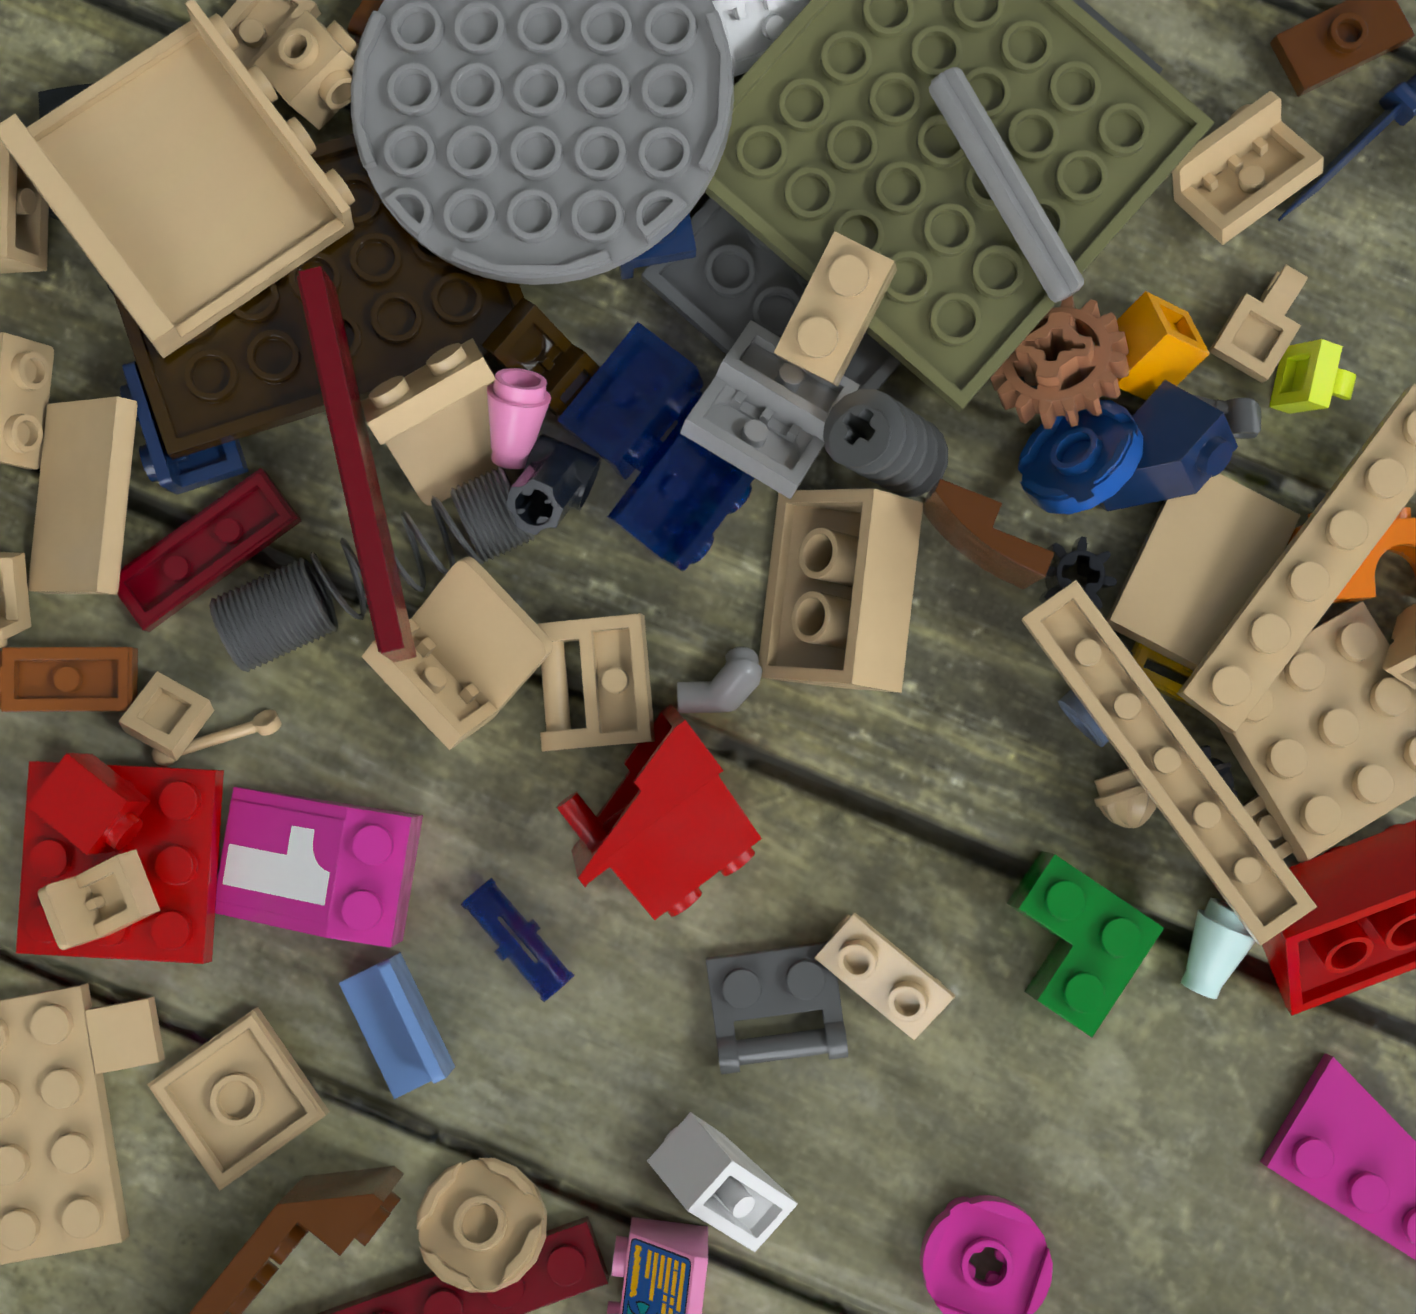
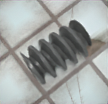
(885, 442)

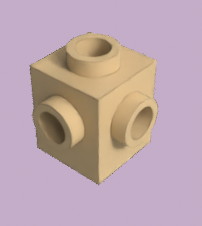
(311, 67)

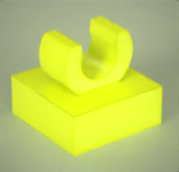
(1310, 377)

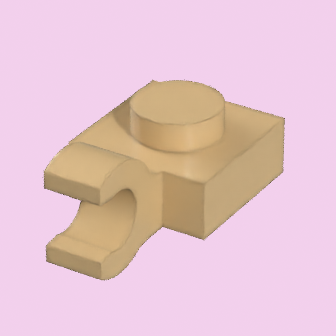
(1259, 330)

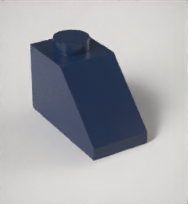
(1181, 448)

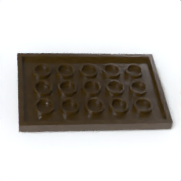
(259, 359)

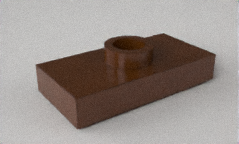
(1340, 41)

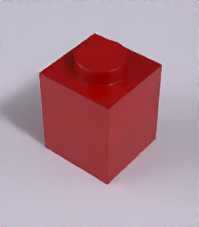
(90, 804)

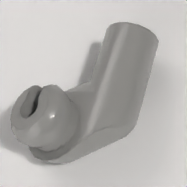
(727, 689)

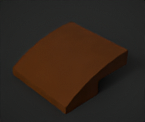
(968, 523)

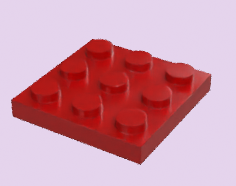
(176, 851)

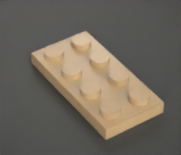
(55, 1132)

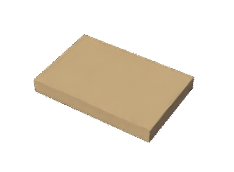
(83, 496)
(1200, 568)

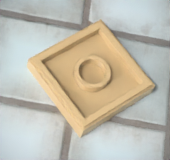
(238, 1098)

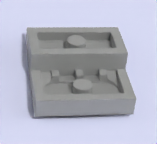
(764, 412)

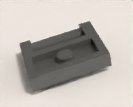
(774, 985)

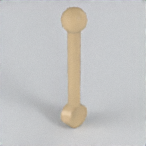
(264, 723)

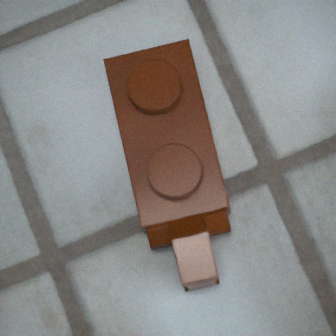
(68, 679)

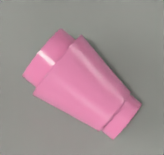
(515, 415)

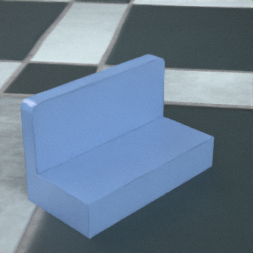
(397, 1026)

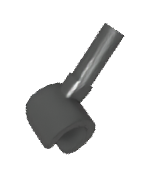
(1242, 415)

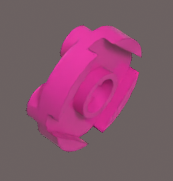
(968, 1228)

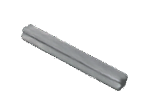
(1006, 184)

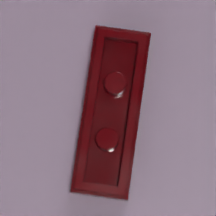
(205, 550)

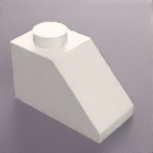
(720, 1183)

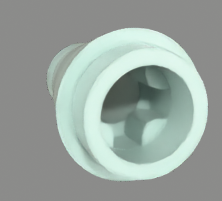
(1215, 948)

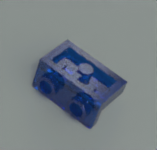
(633, 401)

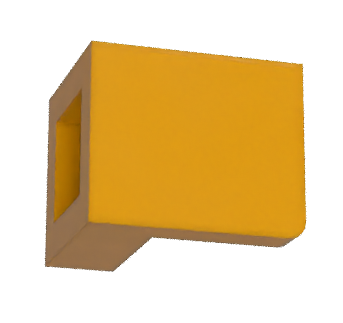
(1160, 345)

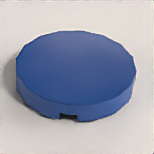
(1082, 464)

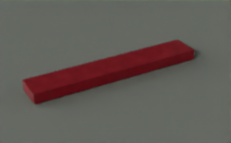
(356, 465)

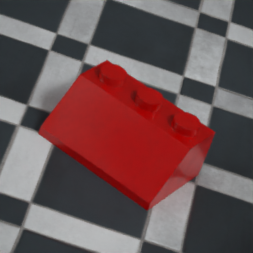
(1360, 923)

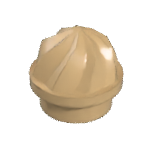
(1124, 799)

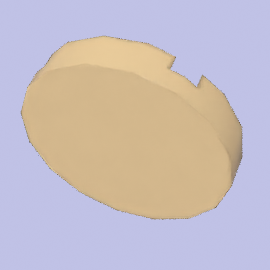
(481, 1225)

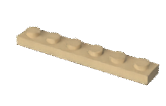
(1309, 572)
(1168, 763)

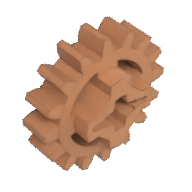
(1064, 365)

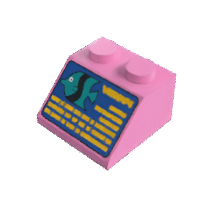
(661, 1268)

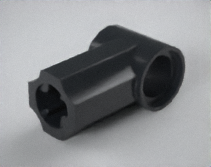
(551, 484)

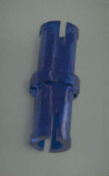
(549, 972)

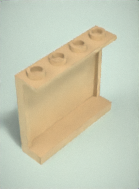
(183, 181)

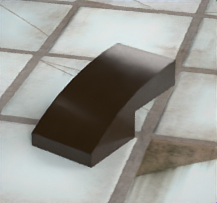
(534, 343)

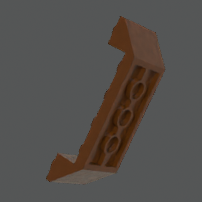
(329, 1206)

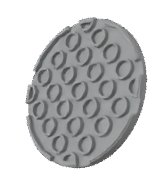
(541, 128)

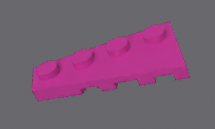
(1349, 1155)

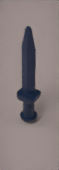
(1398, 106)

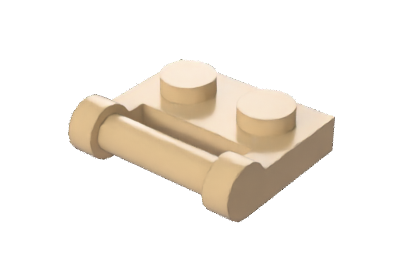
(613, 683)

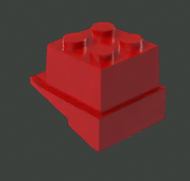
(664, 823)

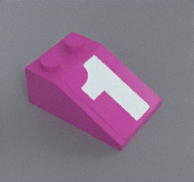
(318, 866)

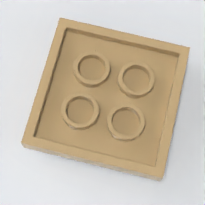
(1331, 736)

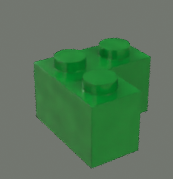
(1097, 943)

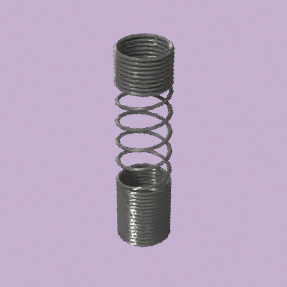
(297, 604)

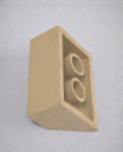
(841, 589)

